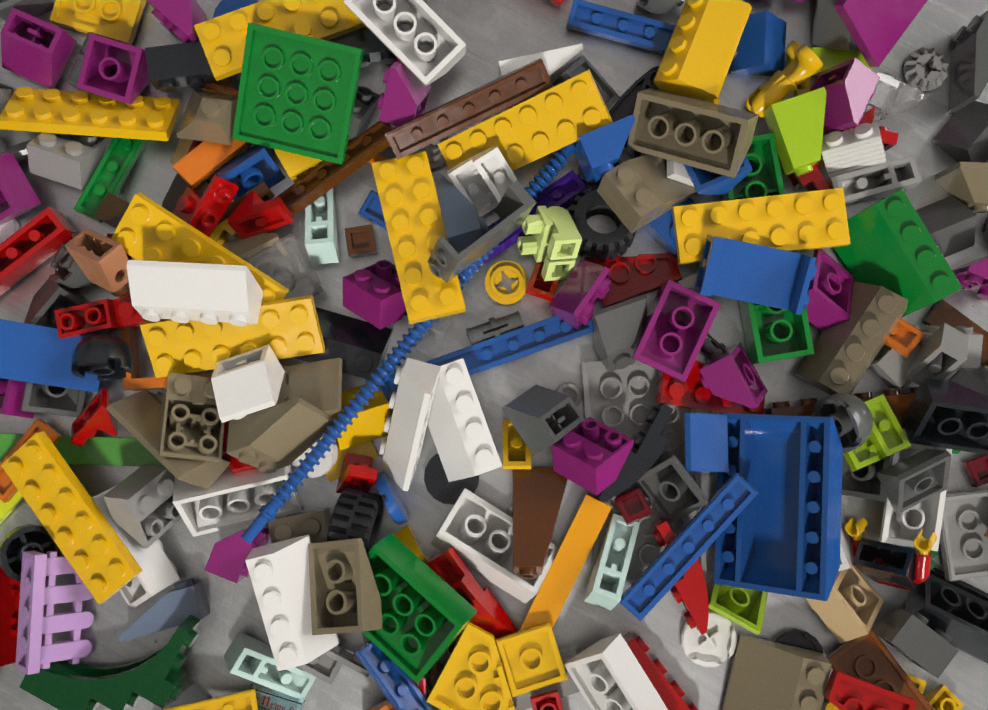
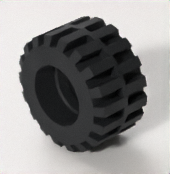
(595, 243)
(357, 516)

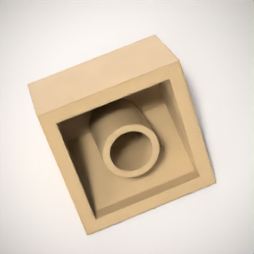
(850, 606)

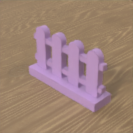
(36, 614)

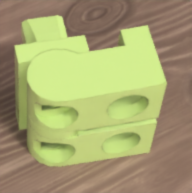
(551, 241)

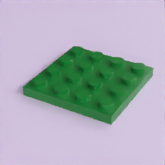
(297, 93)

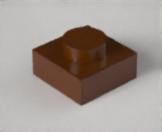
(360, 240)

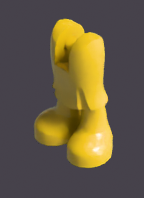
(802, 65)

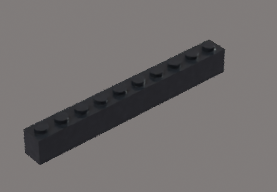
(188, 66)

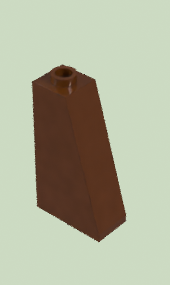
(535, 510)

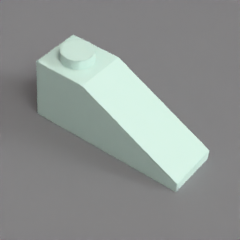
(322, 230)
(612, 564)
(256, 663)

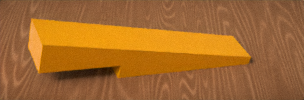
(568, 562)

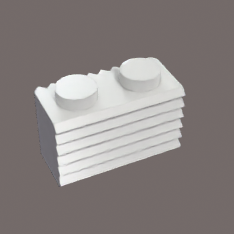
(853, 149)

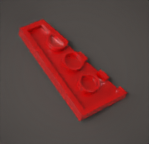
(695, 396)

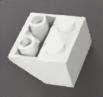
(247, 383)

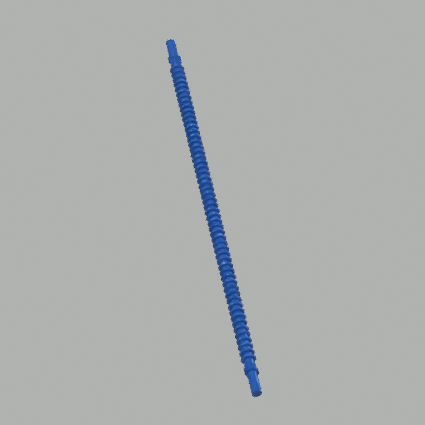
(269, 511)

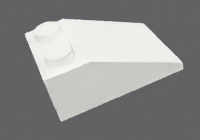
(555, 62)

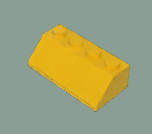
(702, 48)

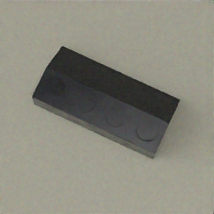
(352, 340)
(955, 609)

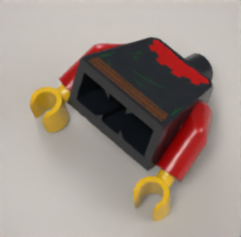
(890, 563)

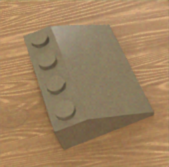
(775, 677)

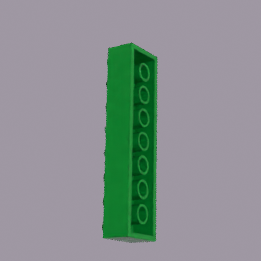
(769, 330)

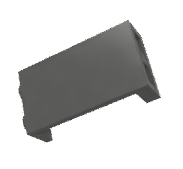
(512, 210)

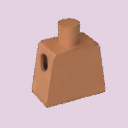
(100, 260)

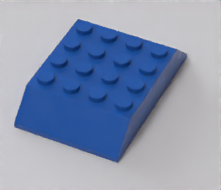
(793, 526)

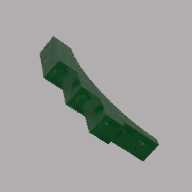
(116, 687)

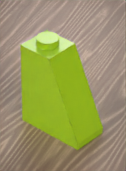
(798, 130)

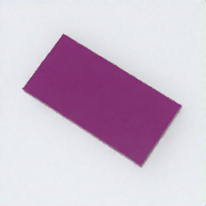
(877, 24)

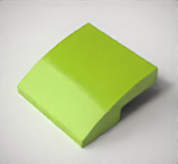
(885, 439)

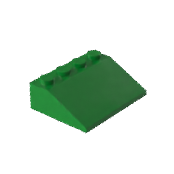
(898, 253)
(417, 609)

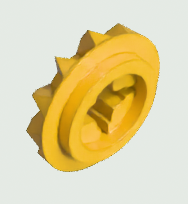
(494, 277)

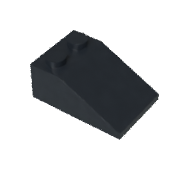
(948, 417)

